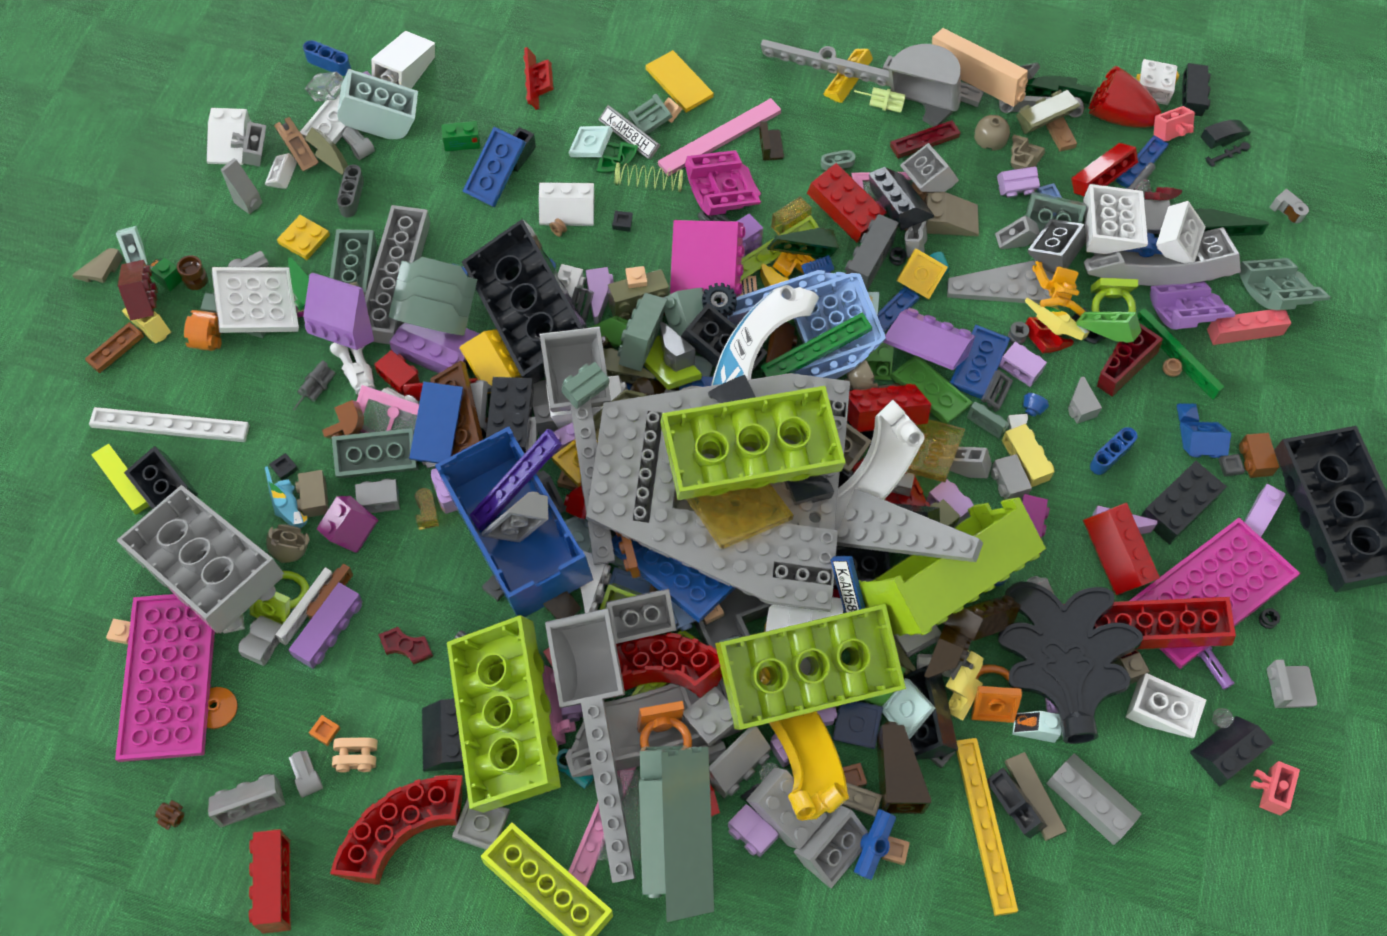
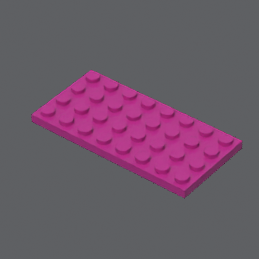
(1228, 565)
(165, 681)

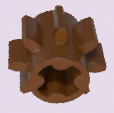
(169, 814)

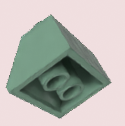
(1042, 207)
(683, 308)

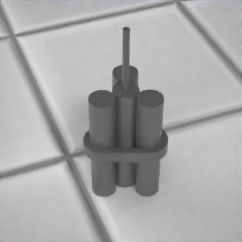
(316, 382)

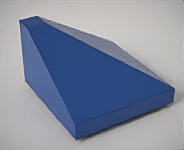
(1188, 412)

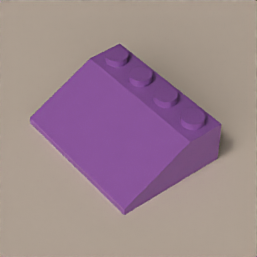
(337, 312)
(930, 338)
(430, 347)

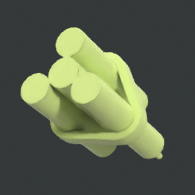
(886, 99)

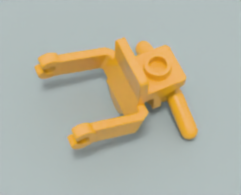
(1060, 287)

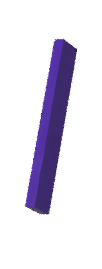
(515, 479)

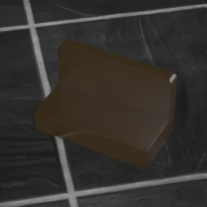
(770, 143)

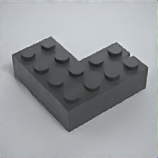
(738, 611)

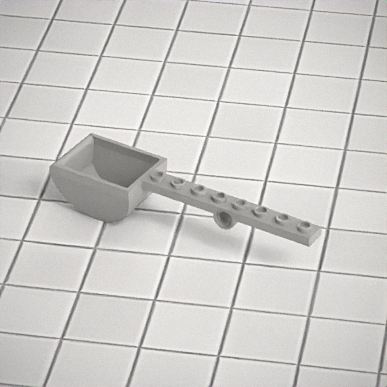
(920, 72)
(563, 356)
(586, 674)

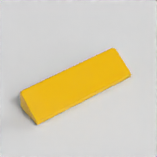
(842, 85)

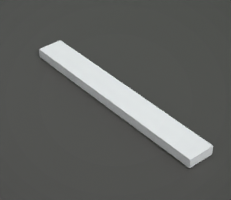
(169, 424)

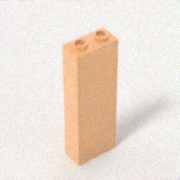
(985, 69)

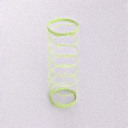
(617, 176)

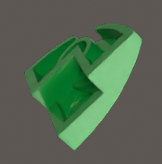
(616, 153)

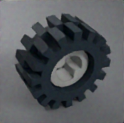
(726, 294)

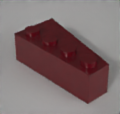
(1128, 360)

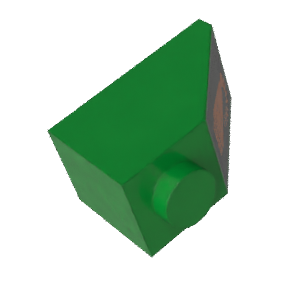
(165, 273)

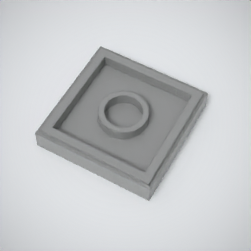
(480, 828)

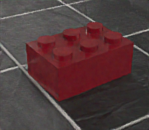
(137, 289)

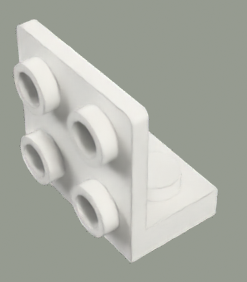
(1159, 80)

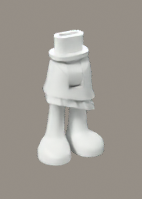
(357, 373)

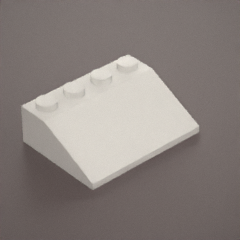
(1114, 219)

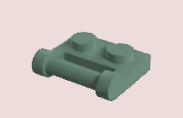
(653, 117)

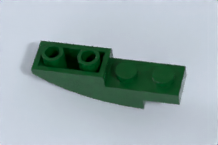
(1048, 85)

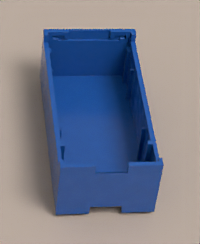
(542, 562)

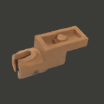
(296, 144)

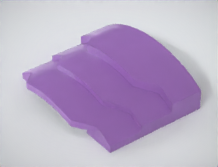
(1187, 305)

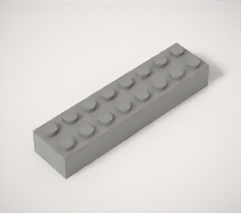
(401, 240)

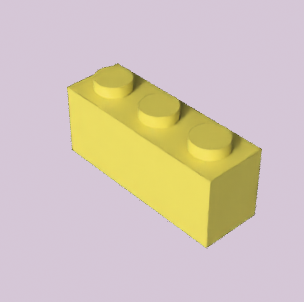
(1030, 454)

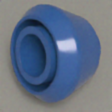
(1034, 404)

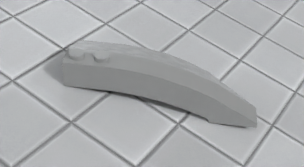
(1214, 259)
(625, 739)

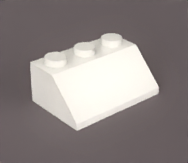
(568, 202)
(1181, 233)

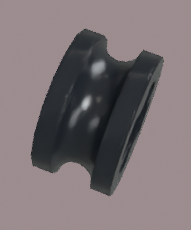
(897, 260)
(1274, 615)

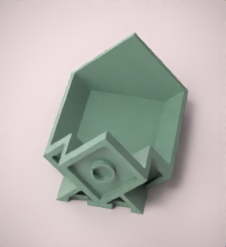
(677, 829)

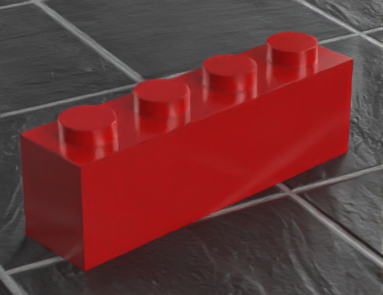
(1105, 168)

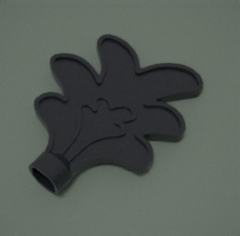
(1066, 654)

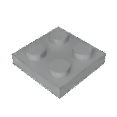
(710, 716)

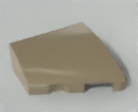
(1025, 154)
(100, 266)

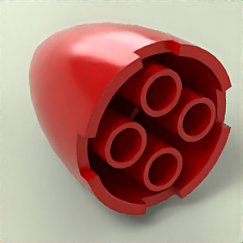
(1124, 101)

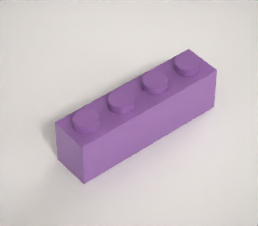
(326, 625)

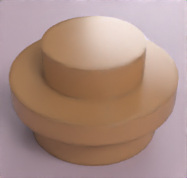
(1172, 367)

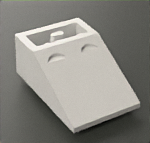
(594, 591)

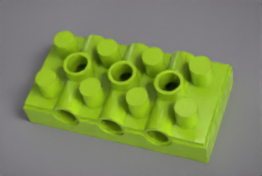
(755, 423)
(830, 683)
(503, 715)

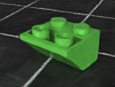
(881, 362)

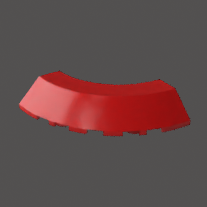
(669, 660)
(394, 821)

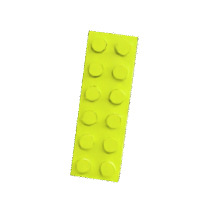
(546, 884)

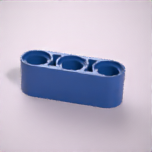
(326, 57)
(1117, 444)

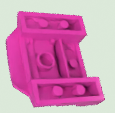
(721, 182)

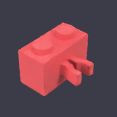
(1174, 123)
(1277, 786)

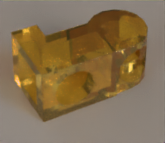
(426, 503)

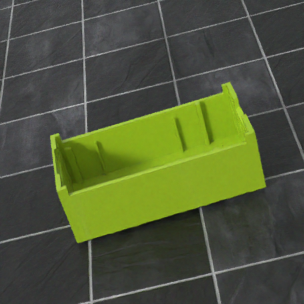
(929, 589)

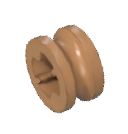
(558, 227)

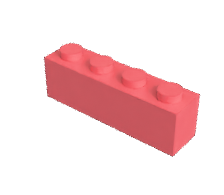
(1249, 326)

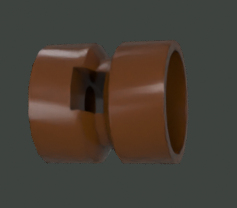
(192, 272)

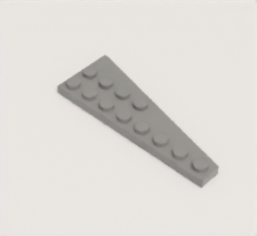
(890, 528)

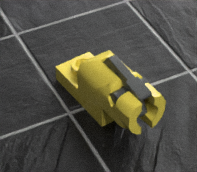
(964, 684)

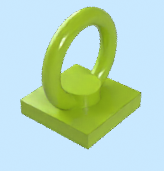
(1114, 289)
(279, 605)

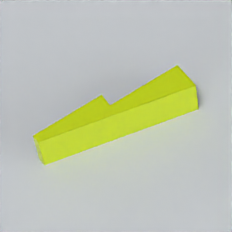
(114, 470)

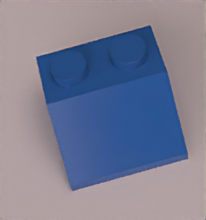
(1205, 438)

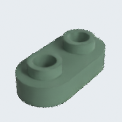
(843, 158)

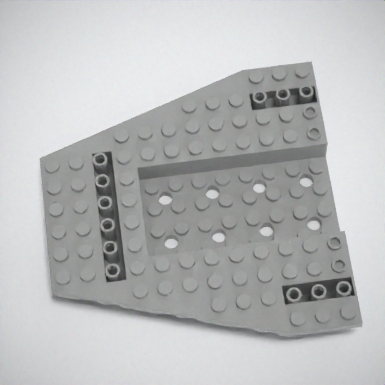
(638, 499)

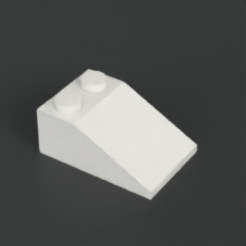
(221, 126)
(1165, 707)

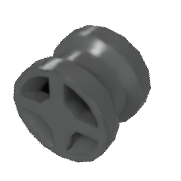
(1019, 337)

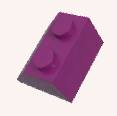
(347, 523)

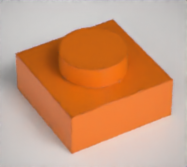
(324, 730)

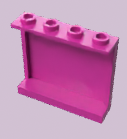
(707, 255)

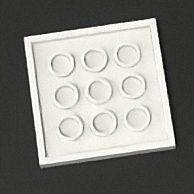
(254, 299)

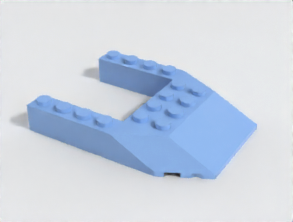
(839, 300)

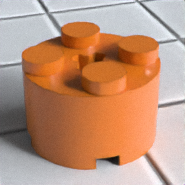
(202, 331)

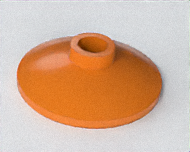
(225, 708)

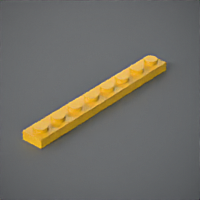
(986, 828)

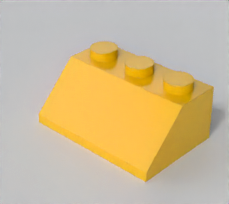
(489, 357)

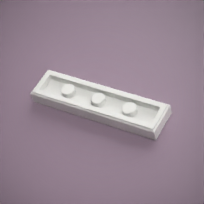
(299, 614)

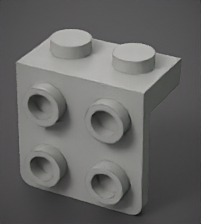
(1291, 685)

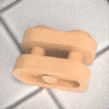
(362, 762)

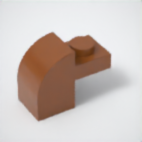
(350, 419)

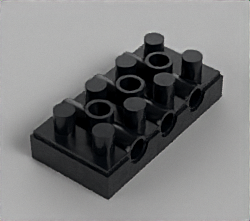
(522, 295)
(1339, 504)

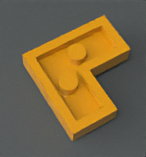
(787, 261)

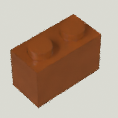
(1258, 455)

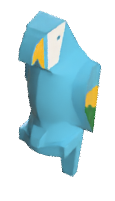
(284, 502)

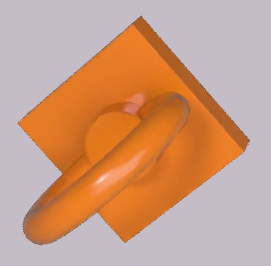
(996, 703)
(662, 718)

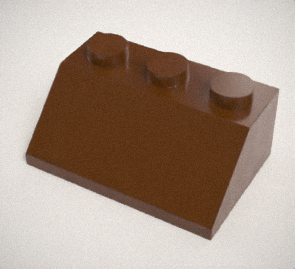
(781, 341)

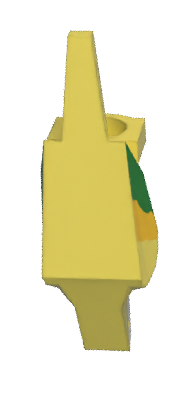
(1058, 321)

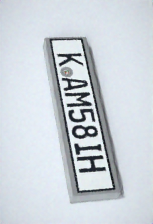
(629, 132)

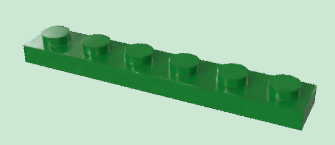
(818, 346)
(1174, 349)

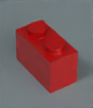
(396, 371)

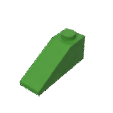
(1112, 325)

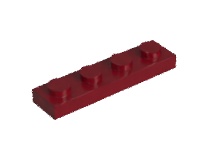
(934, 136)

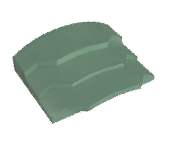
(1279, 284)
(433, 295)

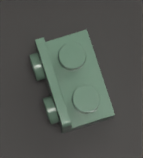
(987, 420)

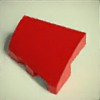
(1045, 338)

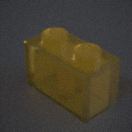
(790, 215)

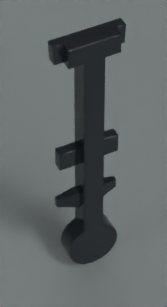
(1243, 147)

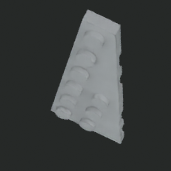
(1003, 284)

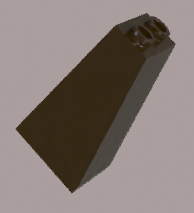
(899, 773)

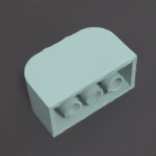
(376, 105)

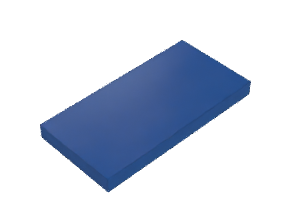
(494, 166)
(984, 358)
(436, 422)

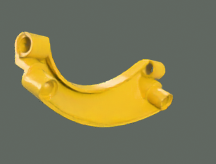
(814, 763)

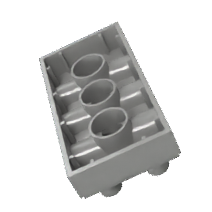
(202, 559)

